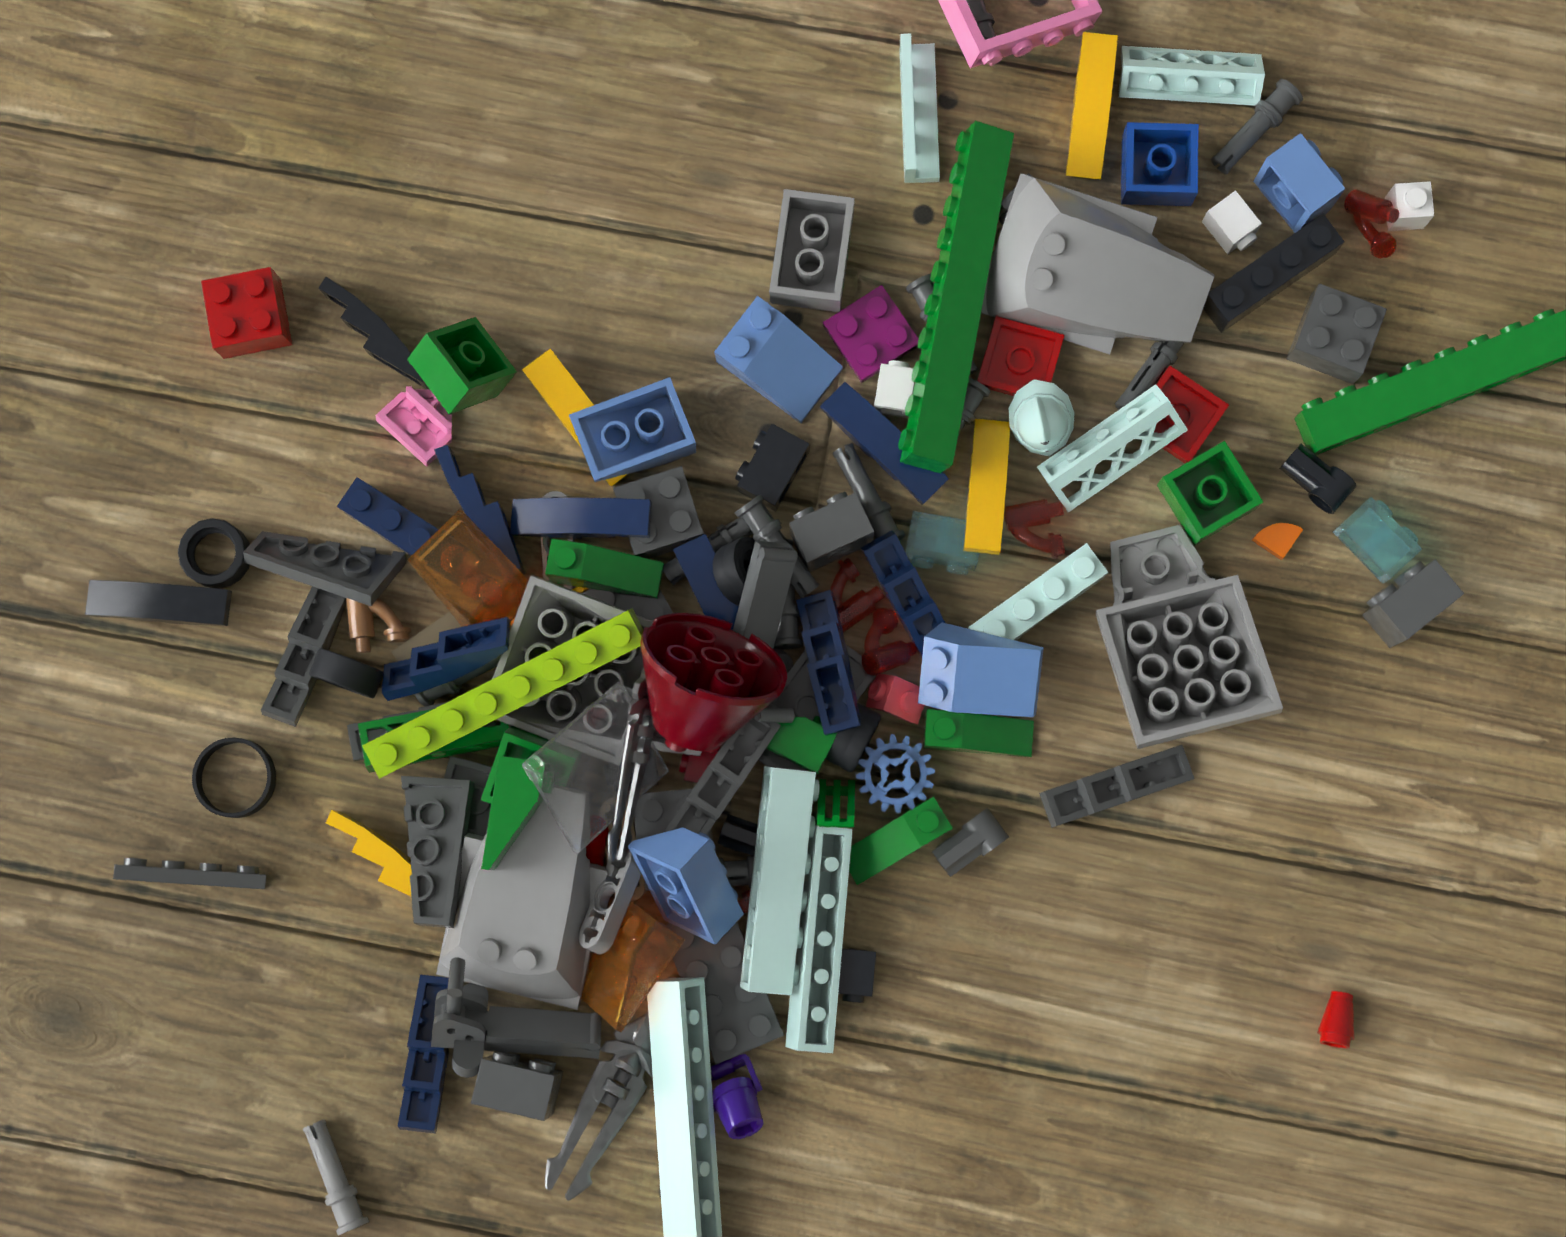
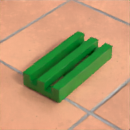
(836, 791)

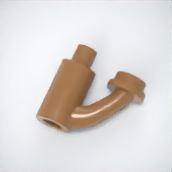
(362, 624)

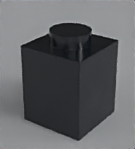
(856, 974)

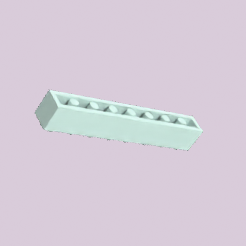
(684, 1108)

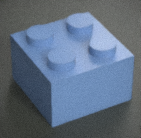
(1299, 182)

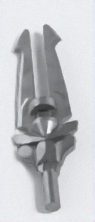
(635, 752)
(631, 1054)

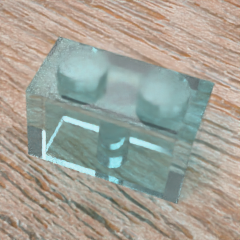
(1378, 539)
(939, 542)

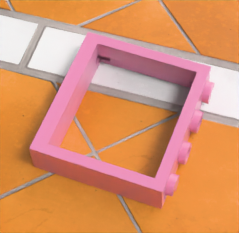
(1019, 41)

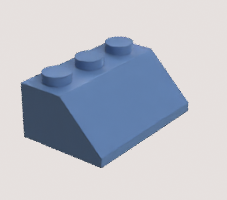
(688, 882)

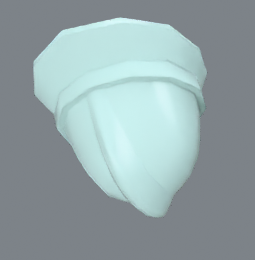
(1041, 417)

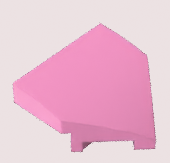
(417, 422)

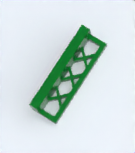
(475, 741)

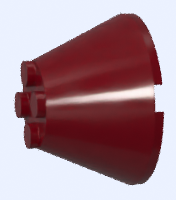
(706, 679)

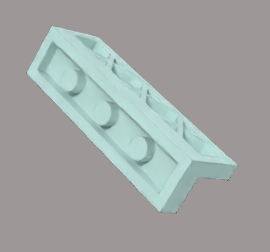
(1191, 75)
(919, 111)
(1108, 442)

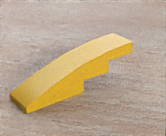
(1091, 105)
(559, 392)
(987, 486)
(376, 849)

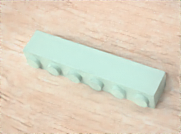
(779, 881)
(815, 997)

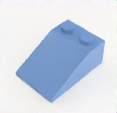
(777, 360)
(634, 431)
(979, 673)

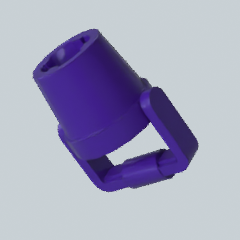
(736, 1098)

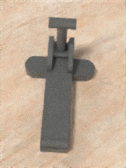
(763, 606)
(470, 1029)

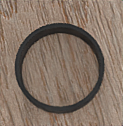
(199, 767)

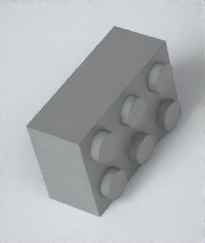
(811, 250)

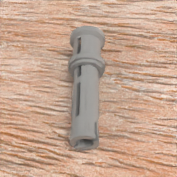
(340, 1194)

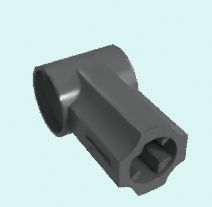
(976, 838)

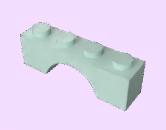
(1043, 595)

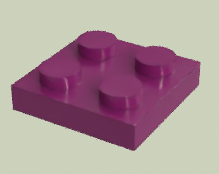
(871, 333)

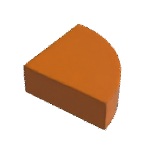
(1278, 538)

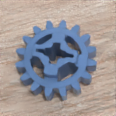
(882, 762)

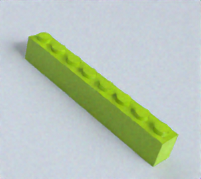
(504, 693)

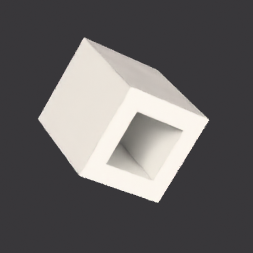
(1413, 203)
(1232, 223)
(894, 388)

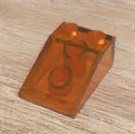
(469, 573)
(631, 967)

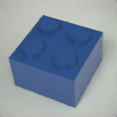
(1159, 164)

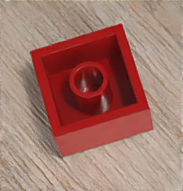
(246, 312)

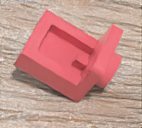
(895, 698)

